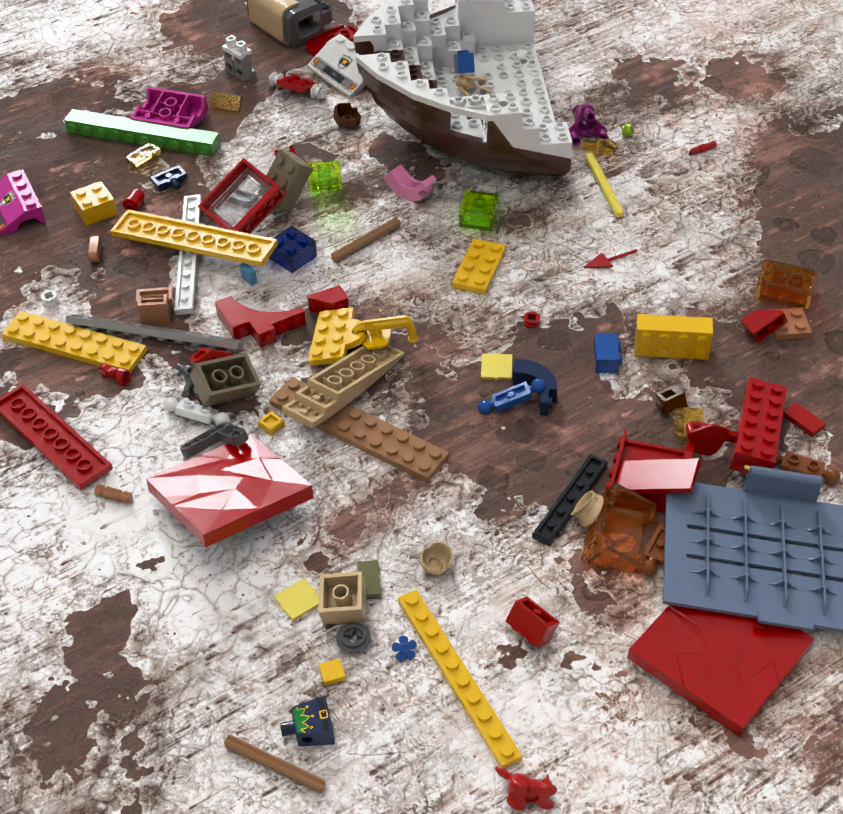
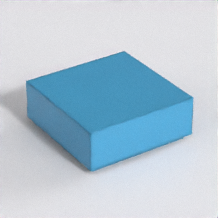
(248, 274)

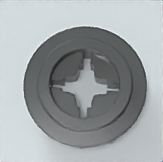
(346, 633)

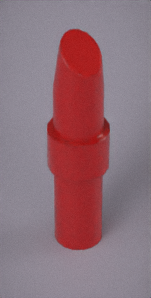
(702, 148)

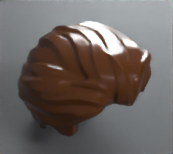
(346, 115)

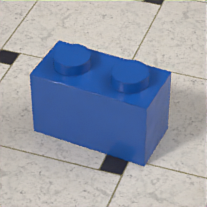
(464, 62)
(607, 353)

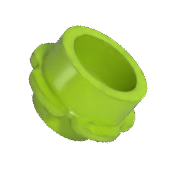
(627, 130)

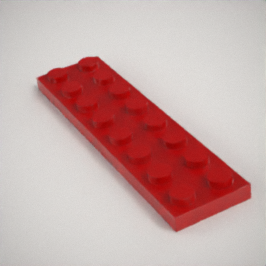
(53, 437)

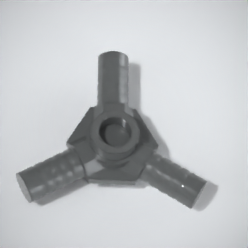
(186, 373)

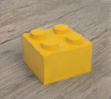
(93, 203)

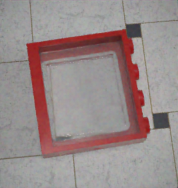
(242, 199)

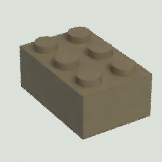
(291, 175)
(225, 379)

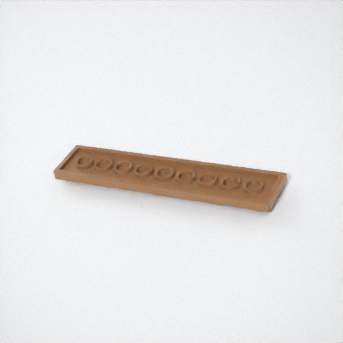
(374, 436)

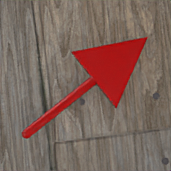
(601, 261)

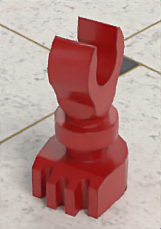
(120, 375)

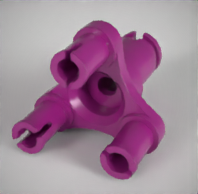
(586, 124)

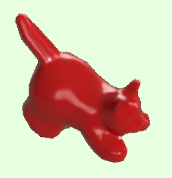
(527, 789)

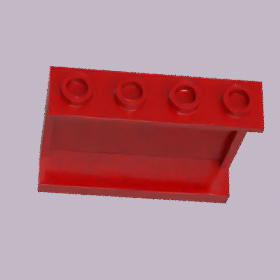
(639, 450)

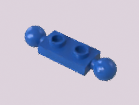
(511, 396)

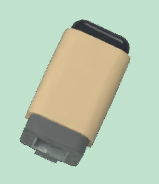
(290, 20)

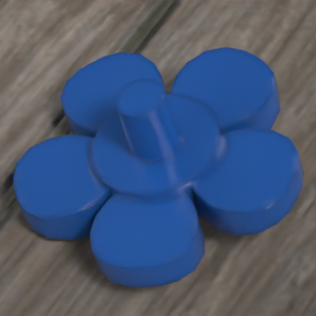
(404, 648)

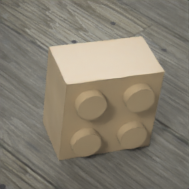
(342, 598)

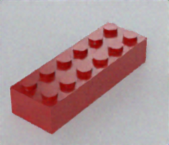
(758, 425)

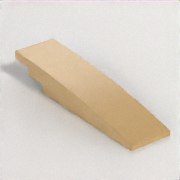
(340, 384)

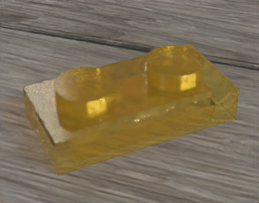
(225, 101)
(143, 155)

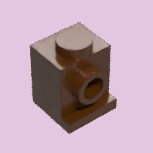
(671, 399)

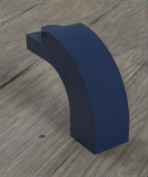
(528, 371)

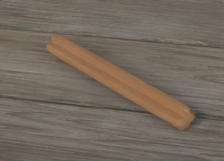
(365, 240)
(275, 763)

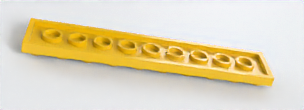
(195, 238)

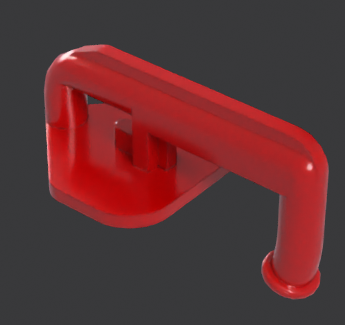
(708, 437)

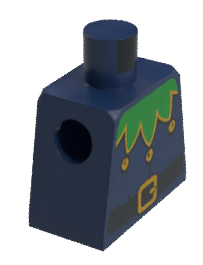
(310, 723)

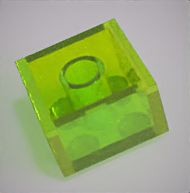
(325, 176)
(479, 210)

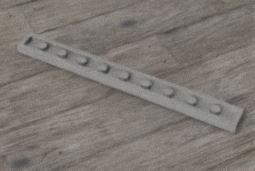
(161, 333)

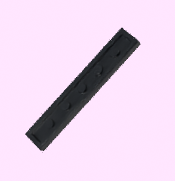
(563, 507)

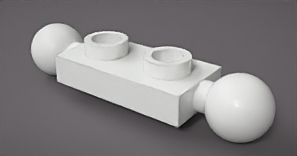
(195, 411)

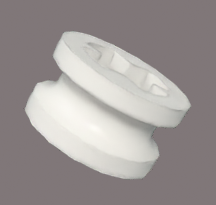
(49, 298)

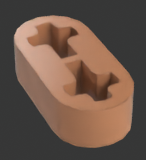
(94, 250)

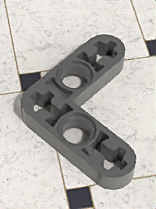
(223, 432)

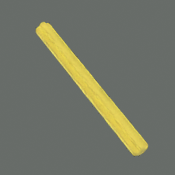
(604, 185)

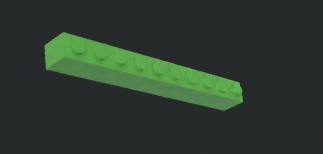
(142, 132)

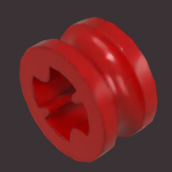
(531, 315)

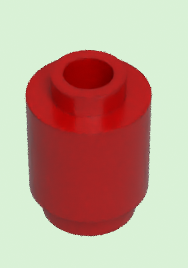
(134, 200)

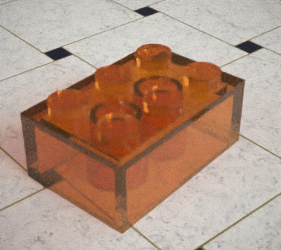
(786, 283)

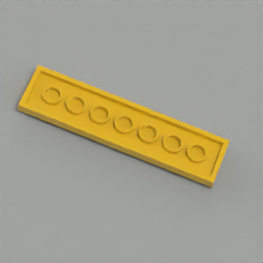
(73, 341)

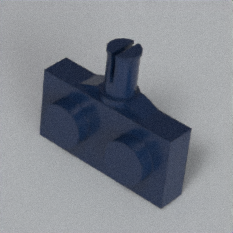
(169, 177)

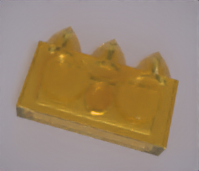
(686, 415)

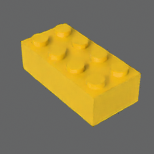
(673, 336)

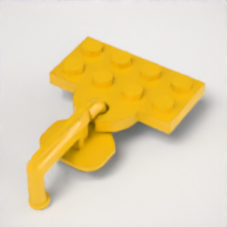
(339, 331)

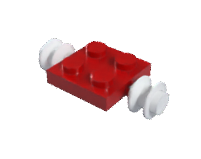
(297, 84)

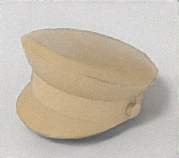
(588, 508)

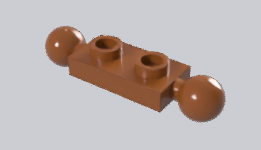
(801, 464)
(654, 552)

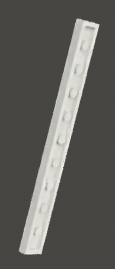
(187, 262)

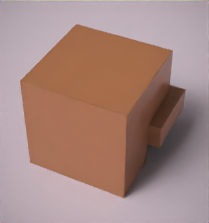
(155, 305)

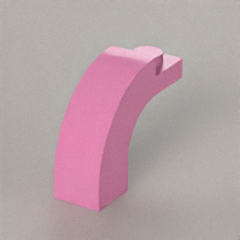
(406, 186)

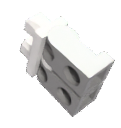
(238, 59)

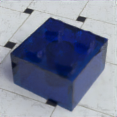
(293, 249)

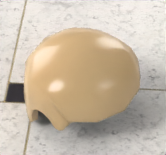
(436, 558)

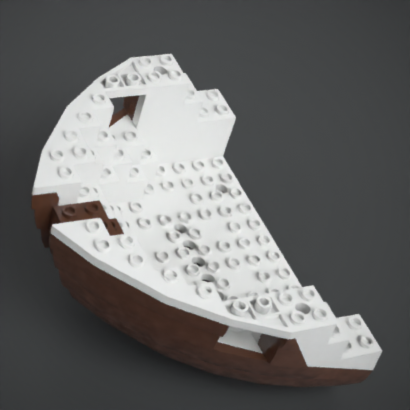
(413, 78)

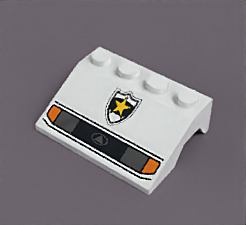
(338, 66)

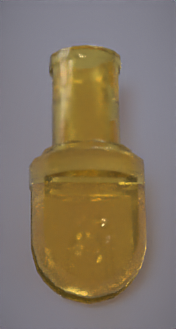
(601, 146)

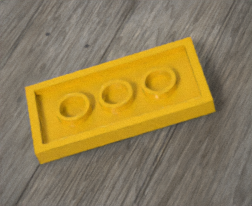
(479, 266)

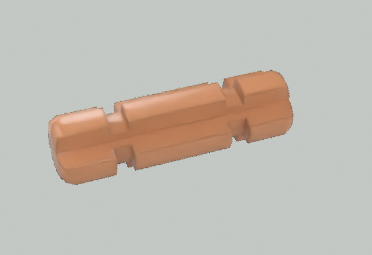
(113, 493)

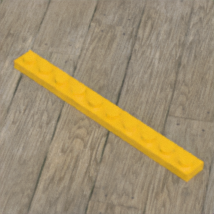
(460, 680)

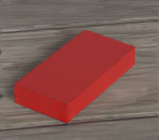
(804, 419)

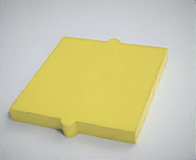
(496, 366)
(298, 599)

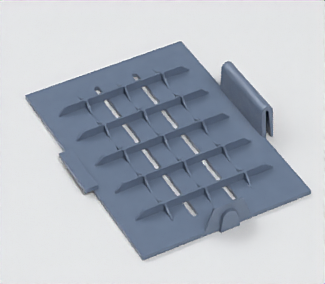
(770, 507)

